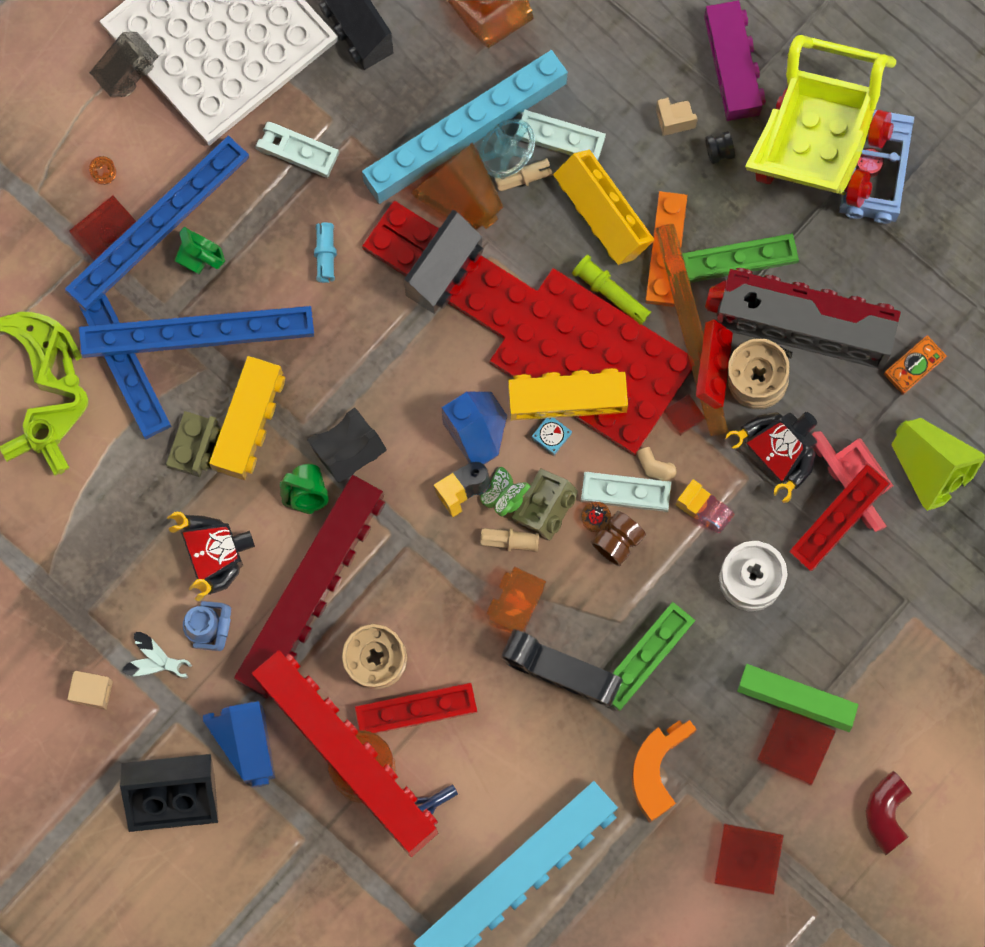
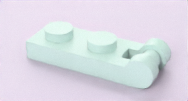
(298, 149)

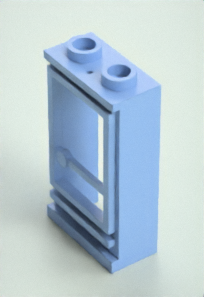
(884, 210)

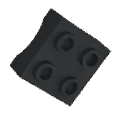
(347, 446)

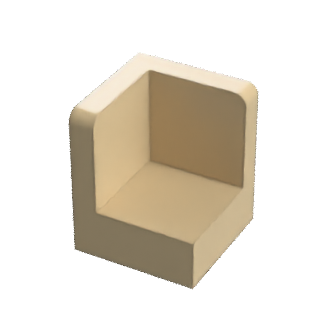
(675, 117)
(90, 690)

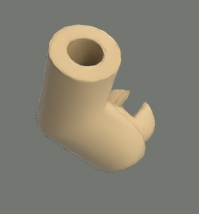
(653, 468)

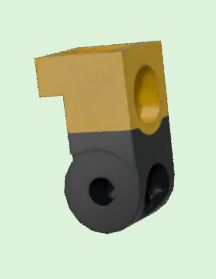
(462, 485)

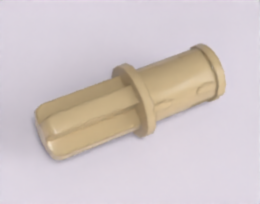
(524, 176)
(509, 539)

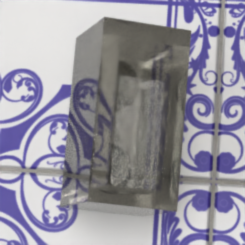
(124, 64)

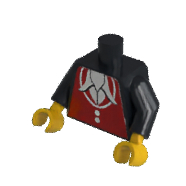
(782, 446)
(211, 551)

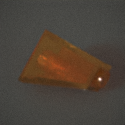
(463, 187)

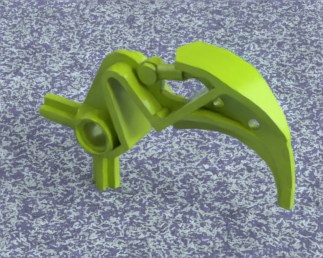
(55, 418)

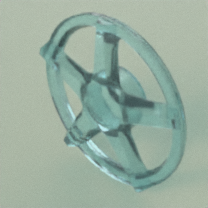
(507, 147)

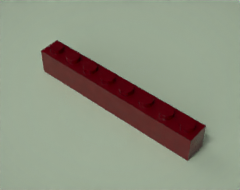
(314, 578)

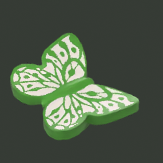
(504, 493)

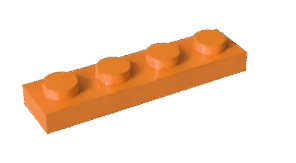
(670, 210)

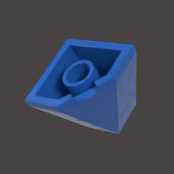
(475, 425)
(245, 741)

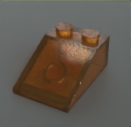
(493, 19)

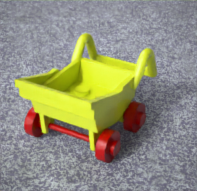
(823, 126)

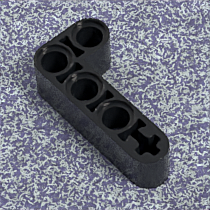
(560, 669)

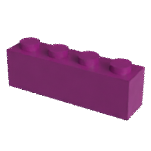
(733, 60)

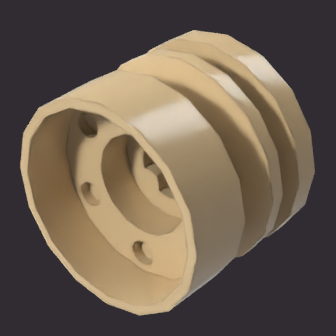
(764, 359)
(358, 651)

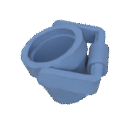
(204, 625)

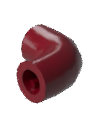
(882, 812)

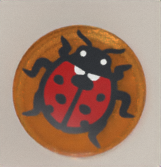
(595, 516)

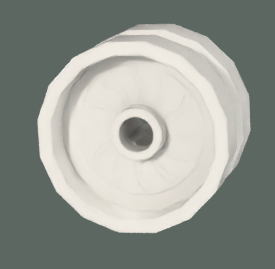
(765, 564)

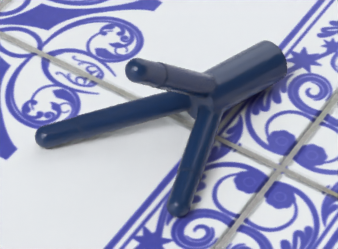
(437, 799)

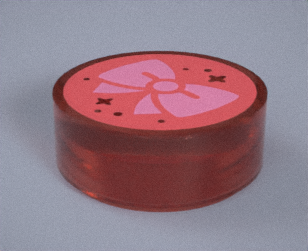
(870, 163)

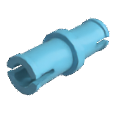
(325, 252)

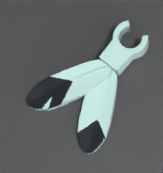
(156, 661)

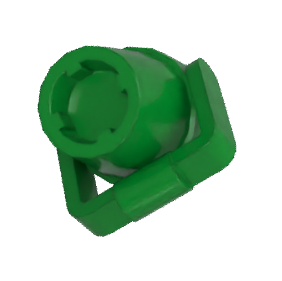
(197, 252)
(307, 489)

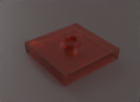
(102, 227)
(796, 746)
(748, 859)

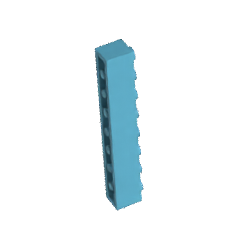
(464, 126)
(522, 870)

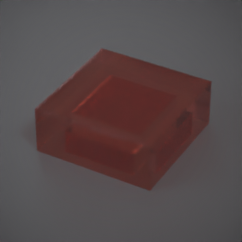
(684, 414)

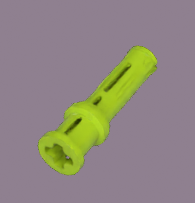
(601, 282)

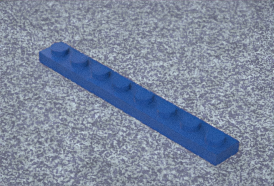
(156, 223)
(196, 331)

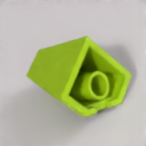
(934, 461)

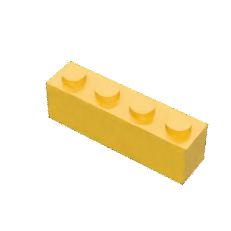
(603, 207)
(567, 395)
(246, 418)

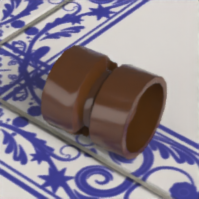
(621, 535)

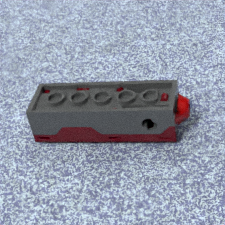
(805, 317)

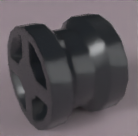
(720, 147)

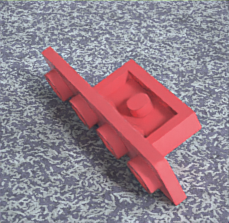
(845, 467)

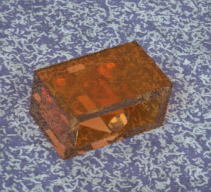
(517, 600)

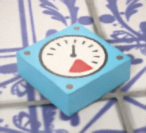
(551, 435)

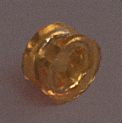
(98, 163)

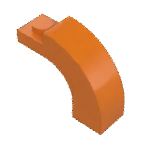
(646, 780)

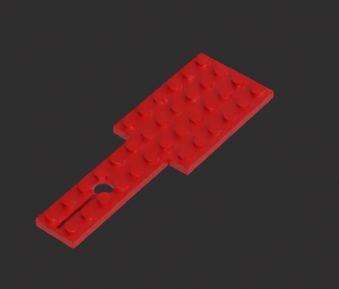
(551, 329)

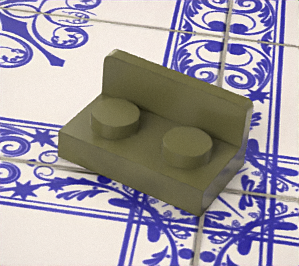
(193, 444)
(546, 504)

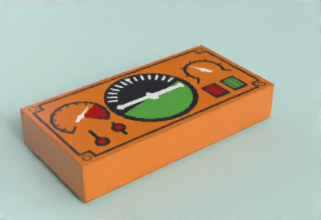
(915, 365)

